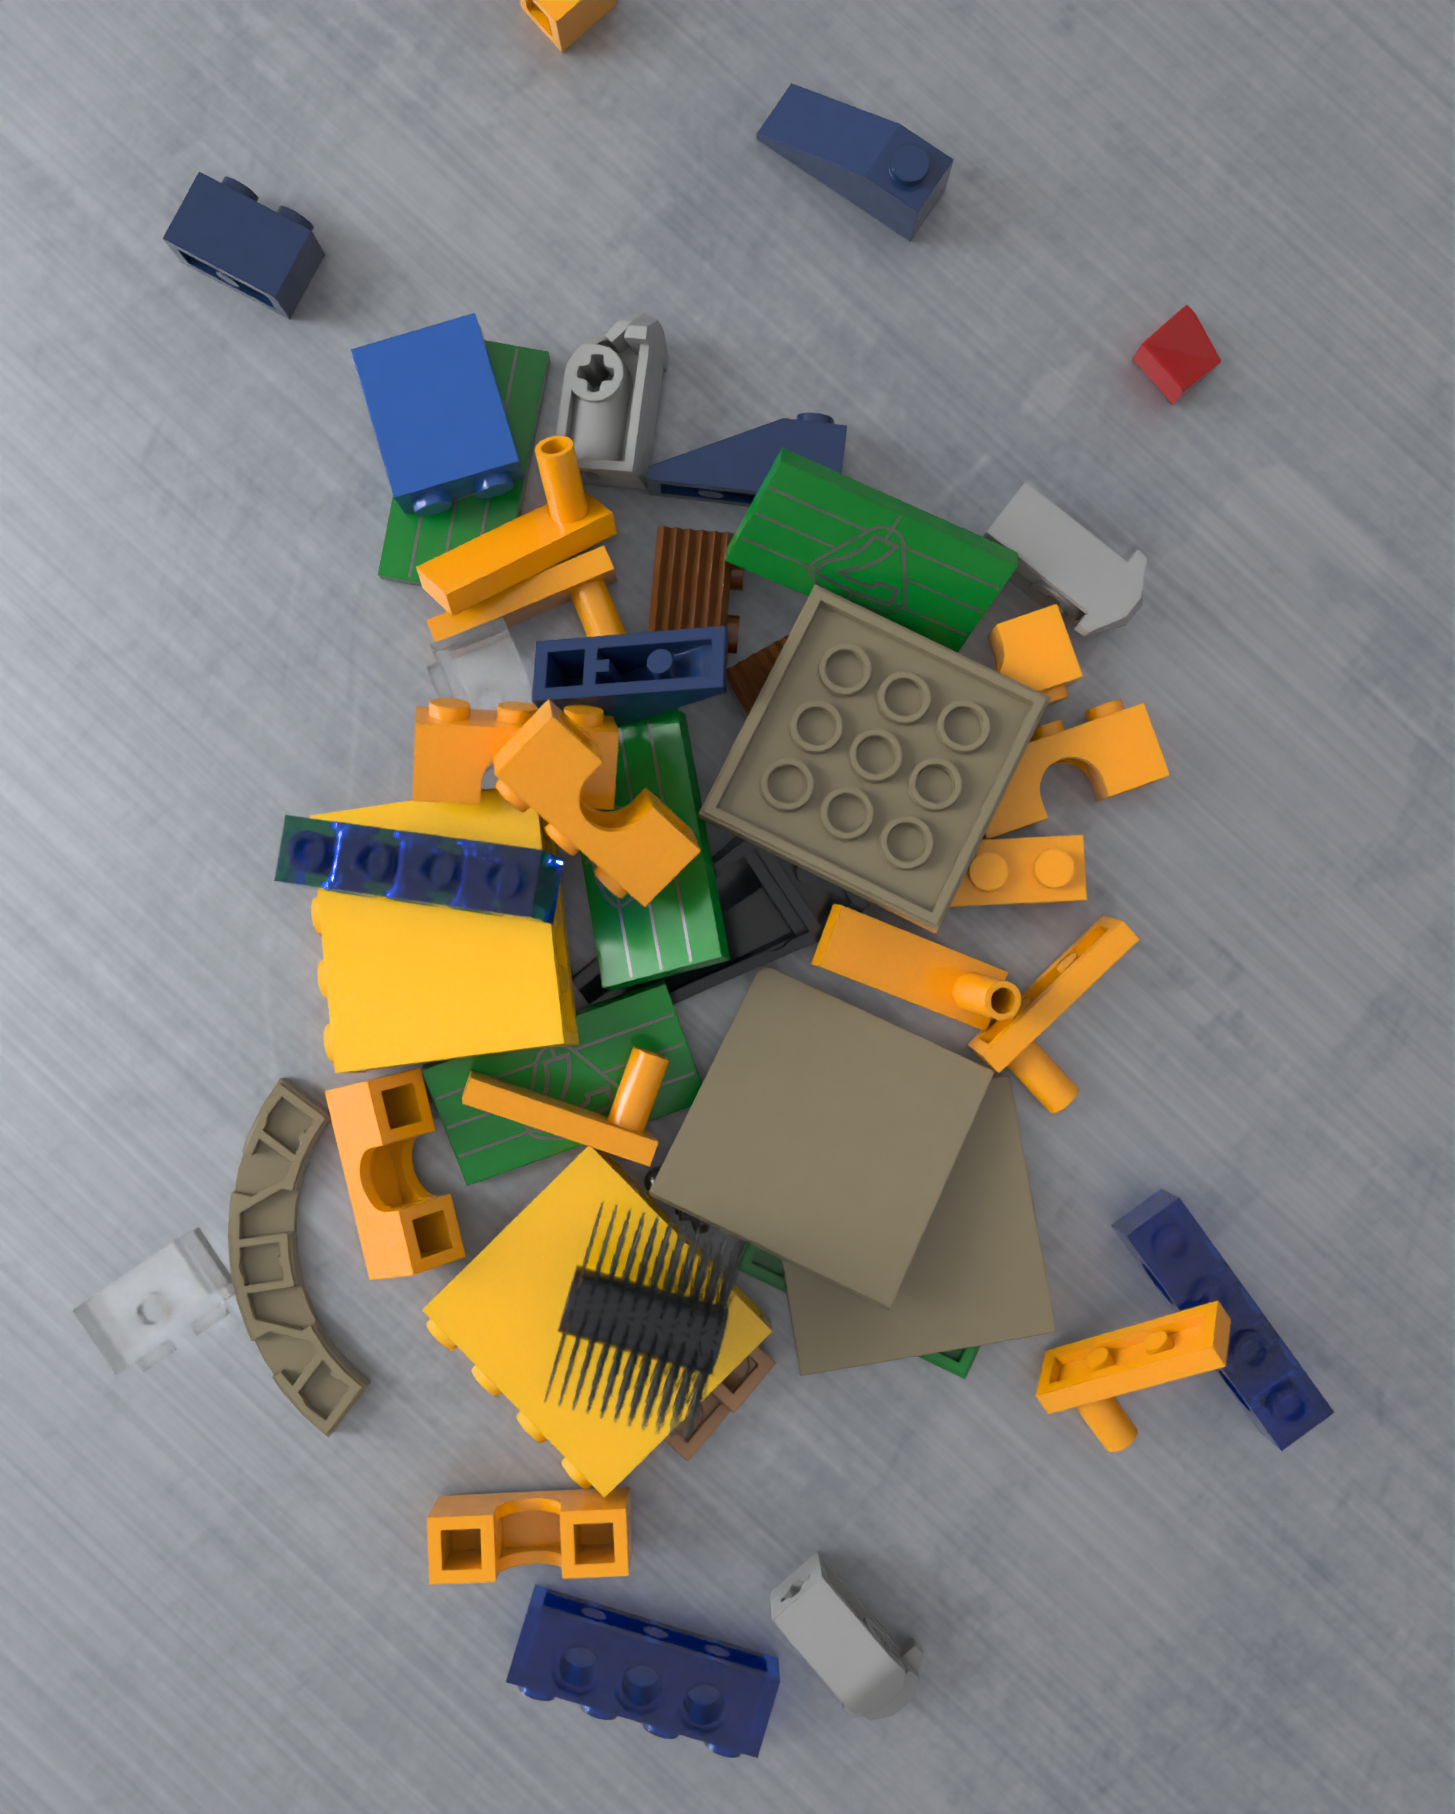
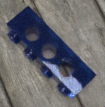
(419, 869)
(1193, 1273)
(678, 1656)

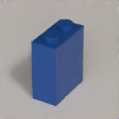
(438, 415)

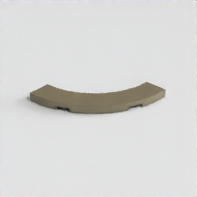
(267, 1261)

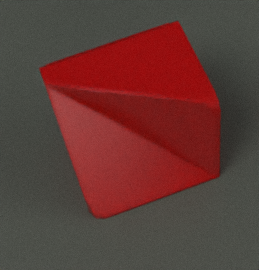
(1177, 355)

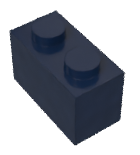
(245, 243)

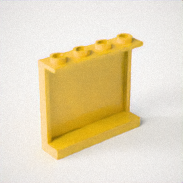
(437, 980)
(511, 1304)

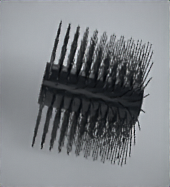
(649, 1322)

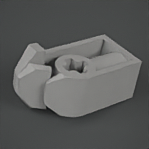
(618, 423)
(1068, 564)
(845, 1641)

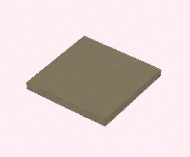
(874, 758)
(823, 1135)
(971, 1276)

